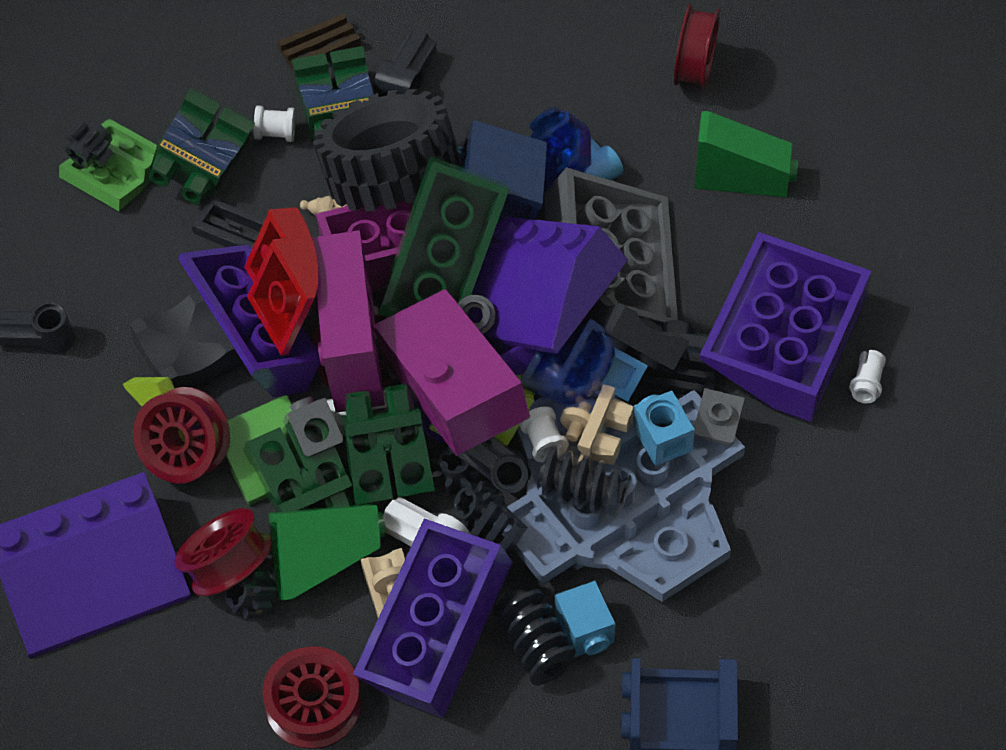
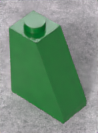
(742, 159)
(320, 543)

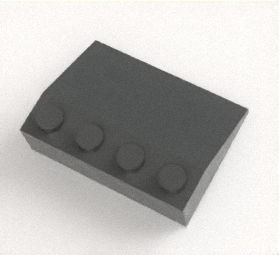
(638, 227)

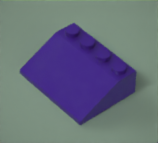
(543, 280)
(786, 324)
(88, 565)

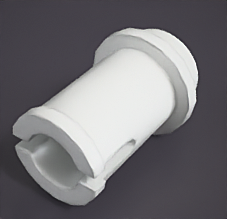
(866, 384)

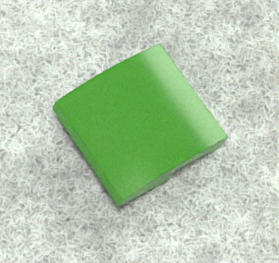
(122, 175)
(245, 428)

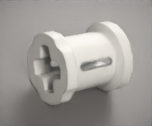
(274, 123)
(543, 432)

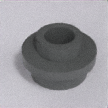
(488, 310)

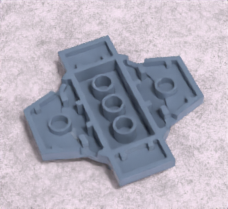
(664, 529)

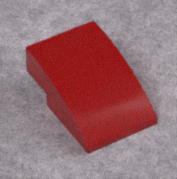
(283, 275)

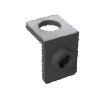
(305, 410)
(718, 417)

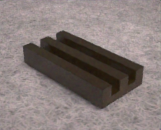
(317, 37)

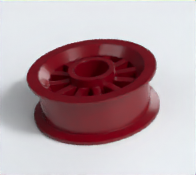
(696, 47)
(158, 436)
(223, 552)
(286, 703)

